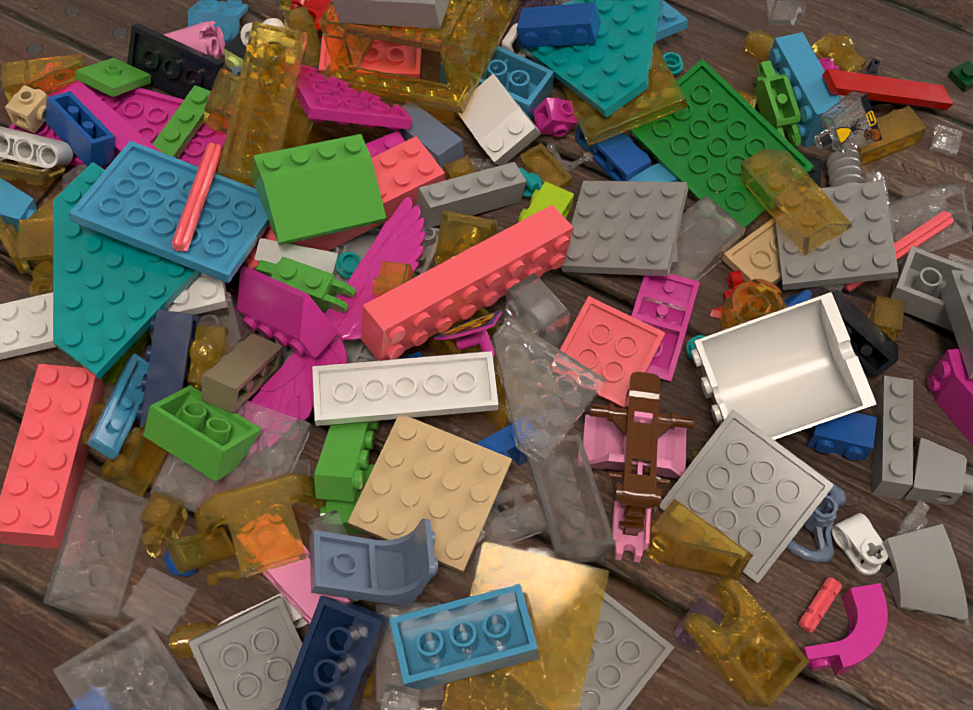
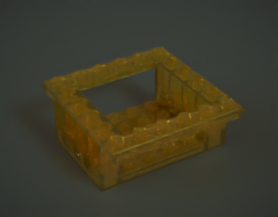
(465, 42)

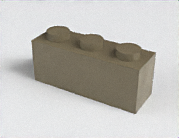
(241, 373)

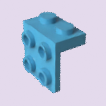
(225, 14)

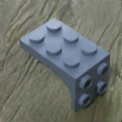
(373, 569)

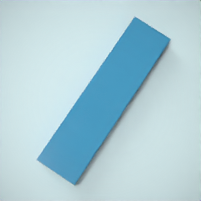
(120, 409)

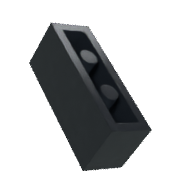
(870, 344)

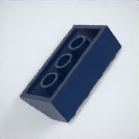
(335, 657)

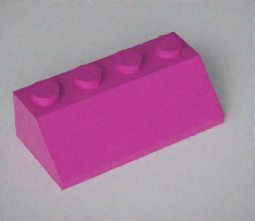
(283, 313)

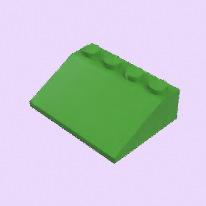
(318, 188)

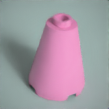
(202, 37)

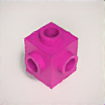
(554, 117)

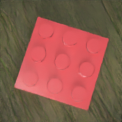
(612, 346)

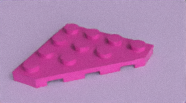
(337, 102)

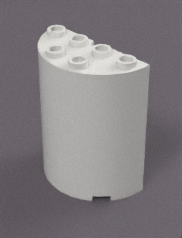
(784, 369)

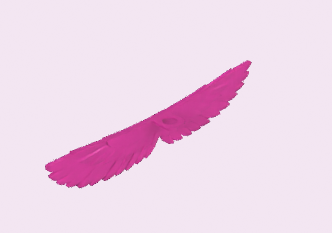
(292, 385)

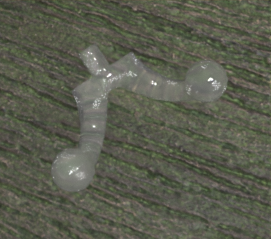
(569, 166)

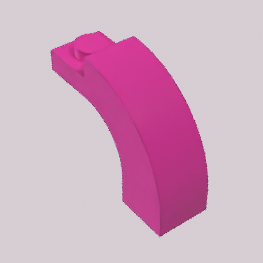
(867, 625)

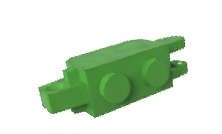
(777, 101)
(316, 282)

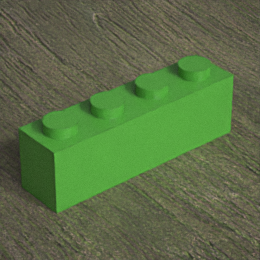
(343, 460)

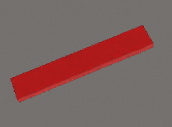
(887, 89)

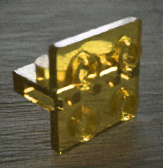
(134, 464)

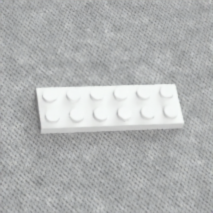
(404, 388)

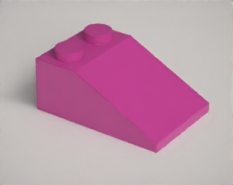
(954, 391)

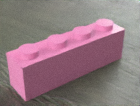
(295, 586)

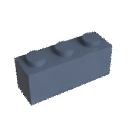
(435, 137)

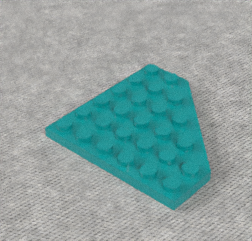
(616, 65)
(104, 286)

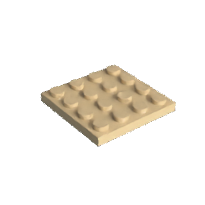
(435, 479)

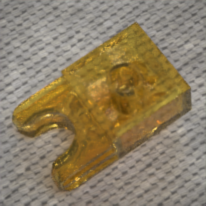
(747, 646)

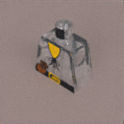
(848, 124)

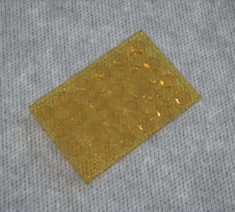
(564, 615)

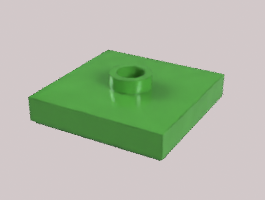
(113, 77)

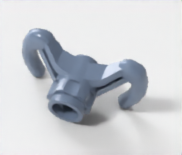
(819, 522)

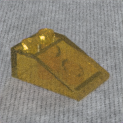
(694, 545)

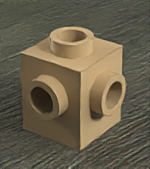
(28, 108)

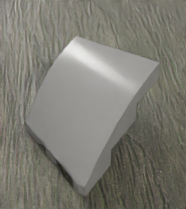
(926, 573)

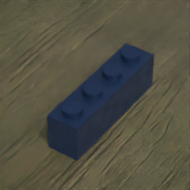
(167, 357)

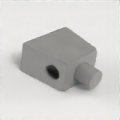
(938, 474)

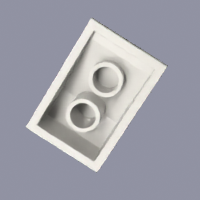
(498, 121)

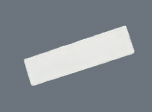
(272, 252)

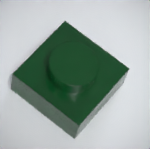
(962, 76)

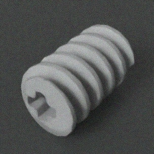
(844, 168)

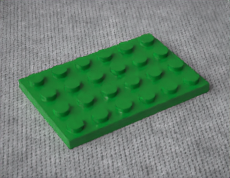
(711, 141)

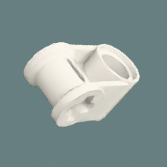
(860, 542)

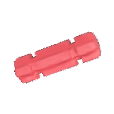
(820, 605)

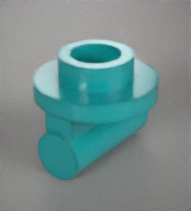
(533, 182)

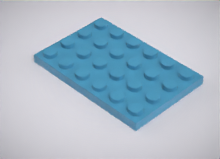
(144, 199)

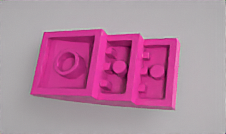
(666, 305)

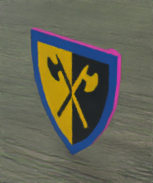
(478, 327)

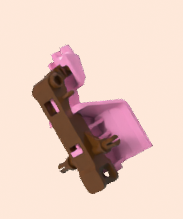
(636, 442)

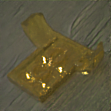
(260, 520)

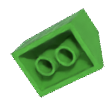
(200, 432)

